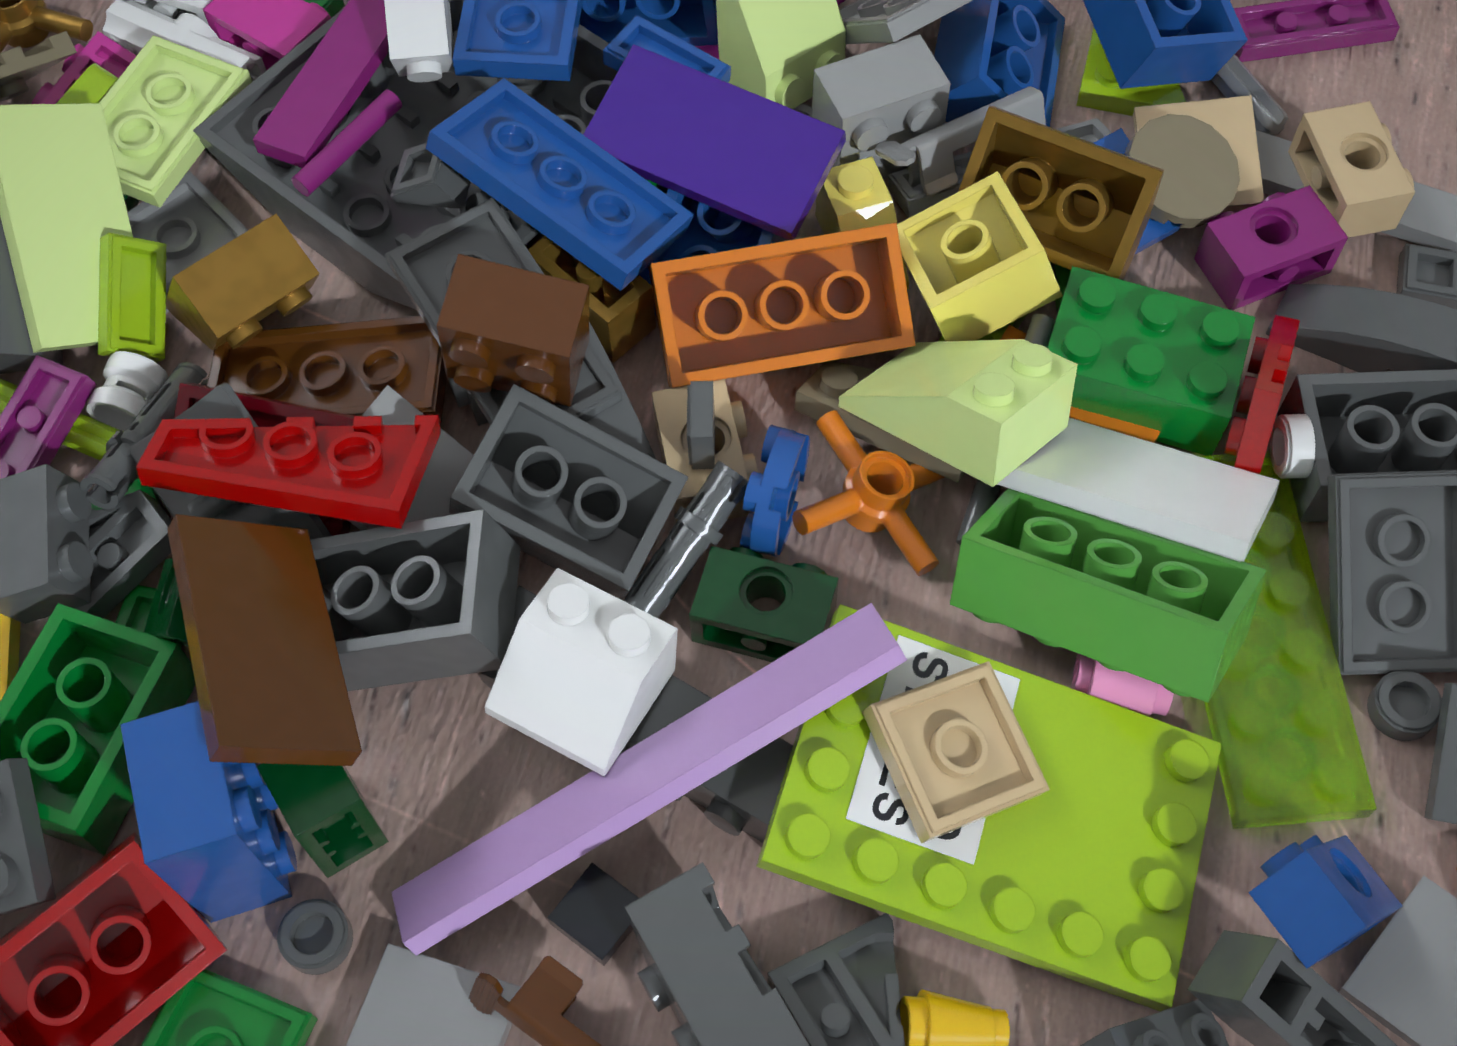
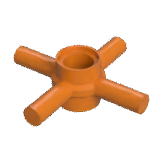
(872, 494)

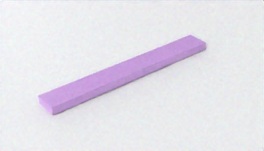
(645, 778)

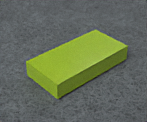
(132, 296)

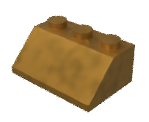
(1075, 194)

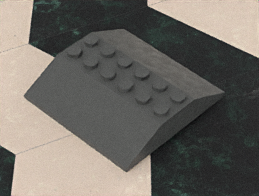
(352, 212)

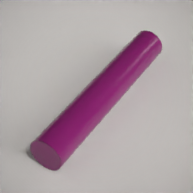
(346, 143)

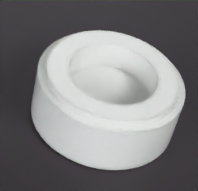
(1292, 446)

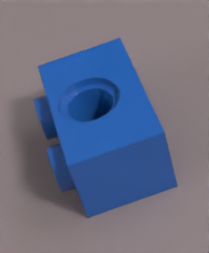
(1322, 896)

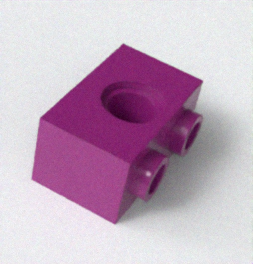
(1269, 247)

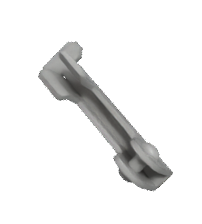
(931, 153)

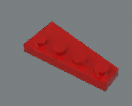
(328, 471)

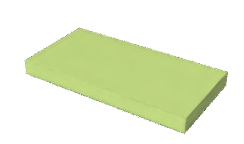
(54, 207)

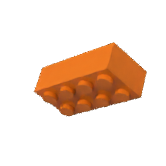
(782, 305)

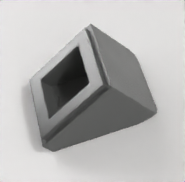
(428, 181)

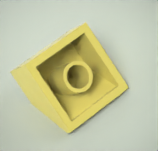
(977, 261)

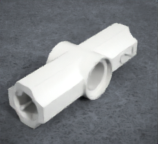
(135, 24)

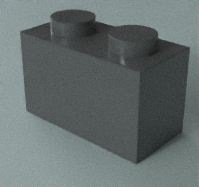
(43, 544)

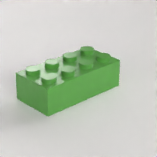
(1108, 592)

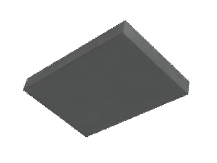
(1393, 572)

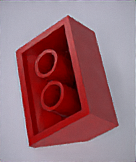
(100, 955)

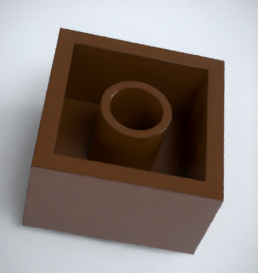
(513, 329)

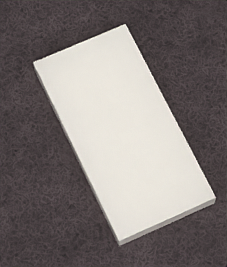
(1149, 488)

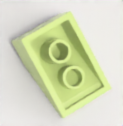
(779, 45)
(970, 402)

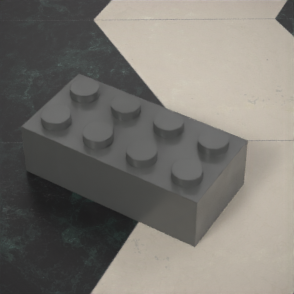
(1373, 427)
(420, 598)

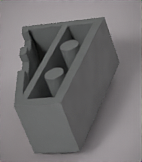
(704, 969)

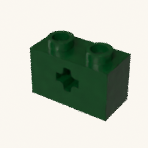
(324, 813)

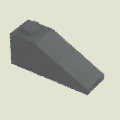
(1274, 999)

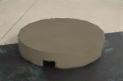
(1197, 168)

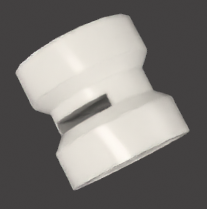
(127, 388)

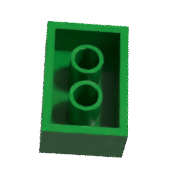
(1152, 357)
(68, 716)

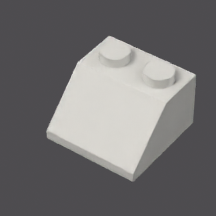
(582, 671)

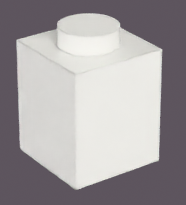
(420, 38)

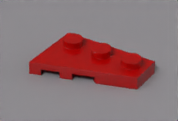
(1262, 395)

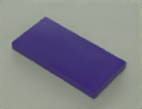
(715, 141)

